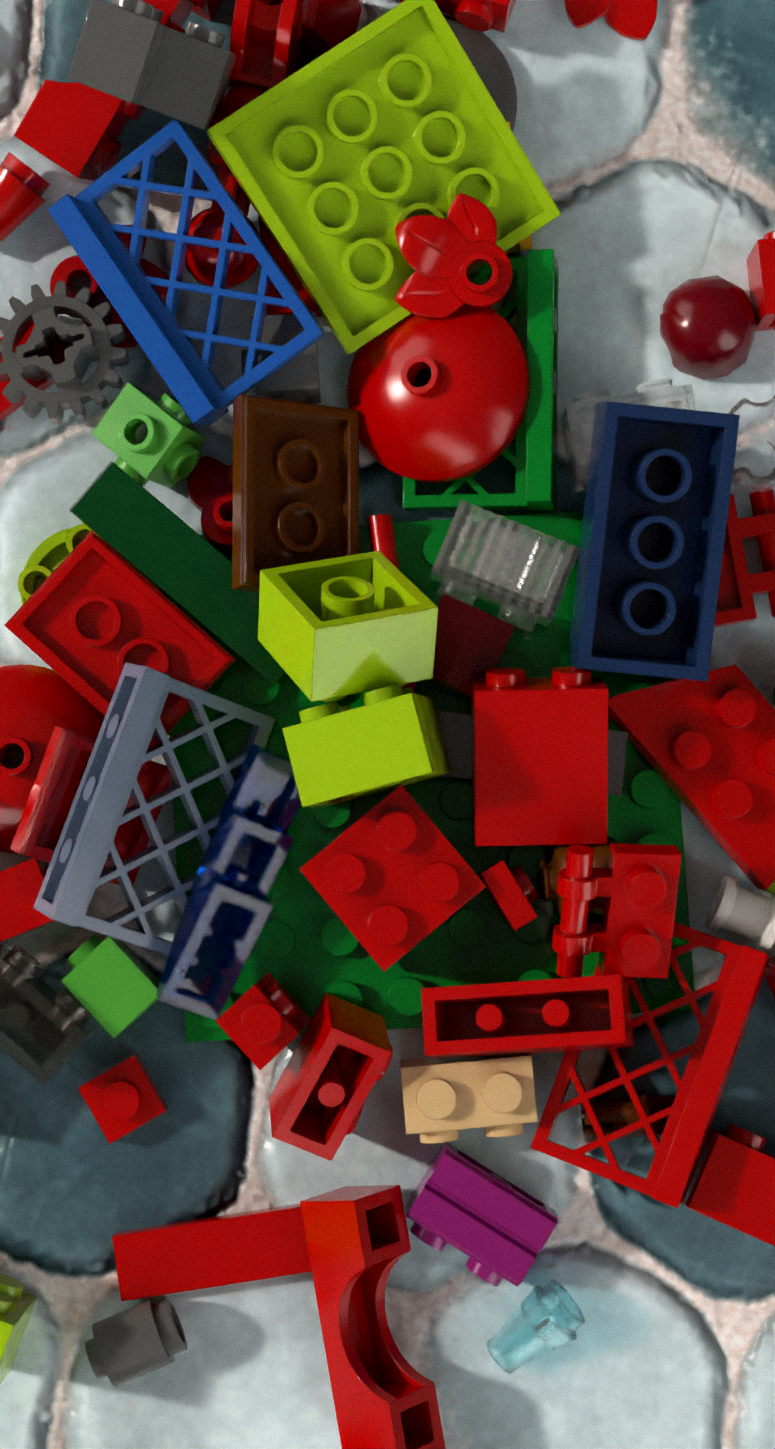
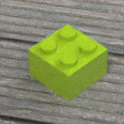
(346, 625)
(366, 749)

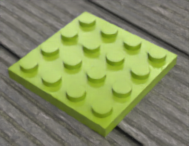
(368, 140)

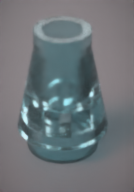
(537, 1326)

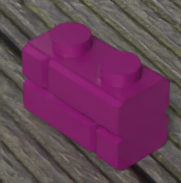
(479, 1216)

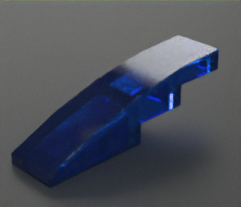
(232, 885)

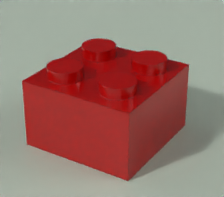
(392, 877)

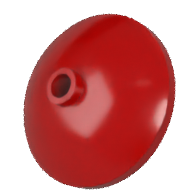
(464, 410)
(30, 707)

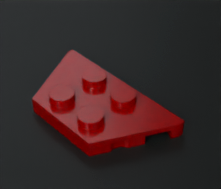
(717, 756)

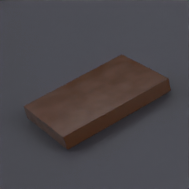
(292, 485)

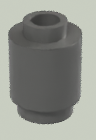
(135, 1342)

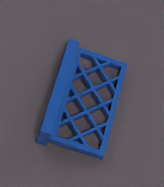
(142, 306)

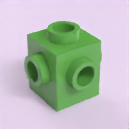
(150, 436)

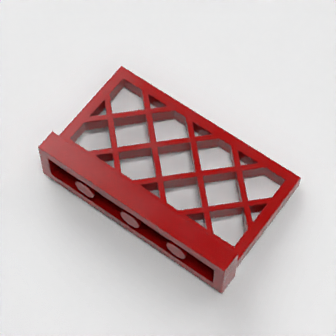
(698, 1090)

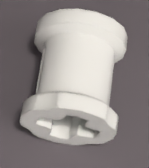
(742, 913)

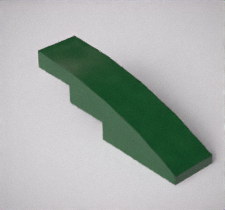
(175, 562)

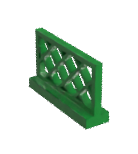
(537, 436)

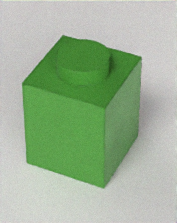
(111, 983)

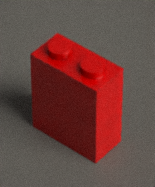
(539, 758)

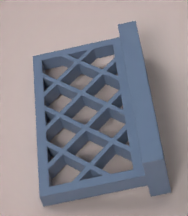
(105, 792)

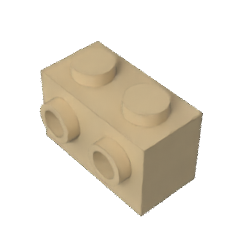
(468, 1094)

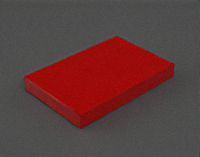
(105, 613)

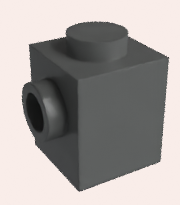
(297, 379)

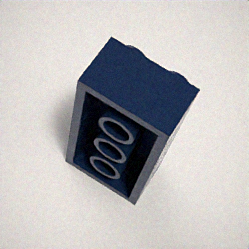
(652, 540)

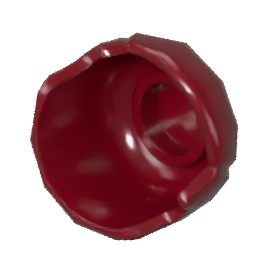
(708, 327)

